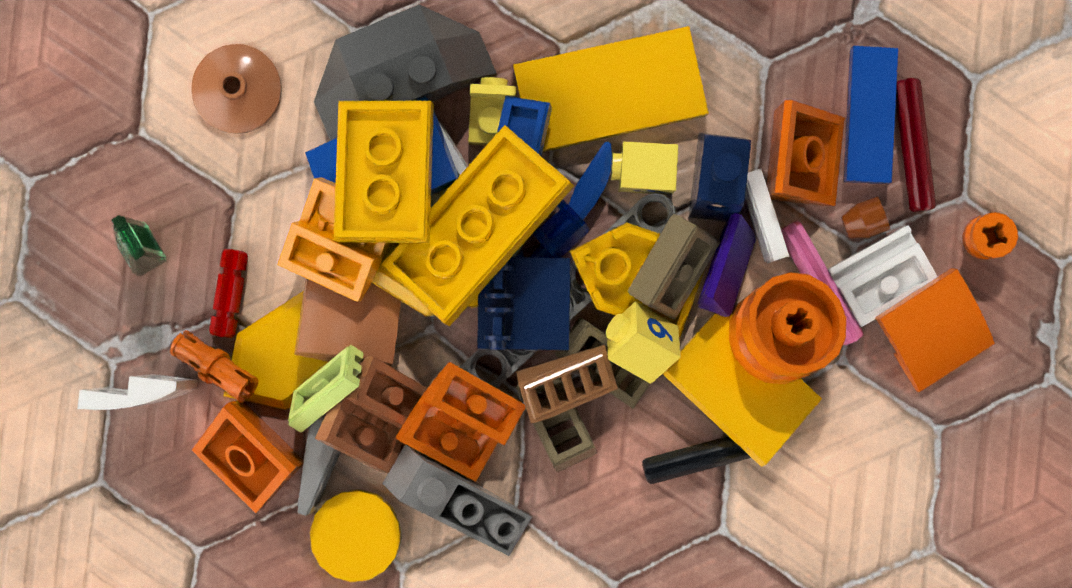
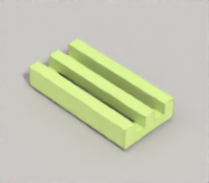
(325, 388)

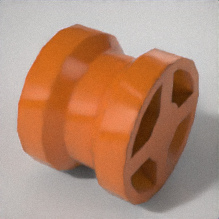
(981, 240)

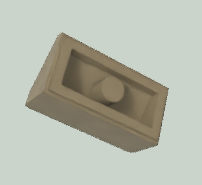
(673, 266)

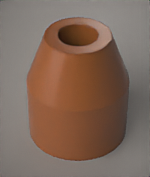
(866, 219)

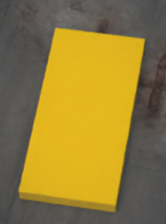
(616, 87)
(479, 225)

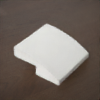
(141, 391)

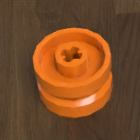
(787, 328)

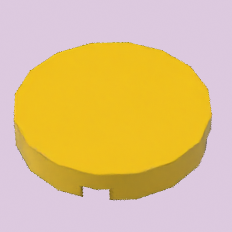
(355, 535)

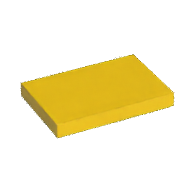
(383, 171)
(747, 409)

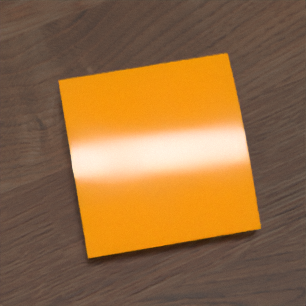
(316, 256)

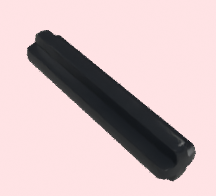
(692, 460)

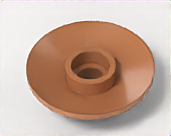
(253, 102)

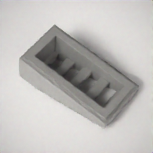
(316, 471)

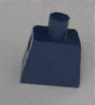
(719, 176)

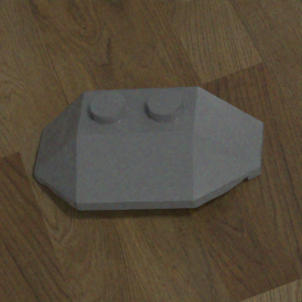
(401, 60)

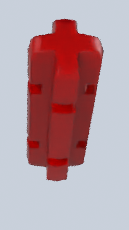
(228, 293)

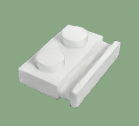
(882, 275)

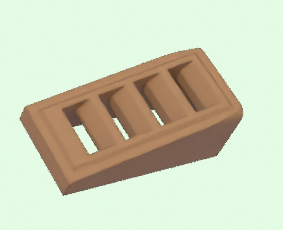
(572, 397)

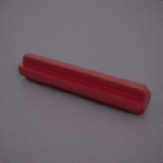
(915, 145)

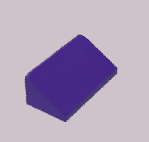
(727, 267)

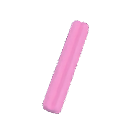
(809, 262)

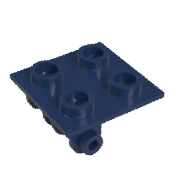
(526, 306)

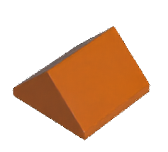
(805, 154)
(247, 454)

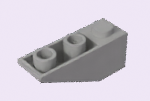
(455, 500)

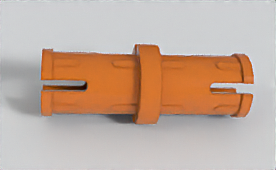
(214, 366)

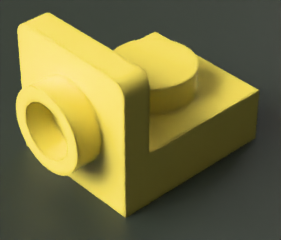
(486, 108)

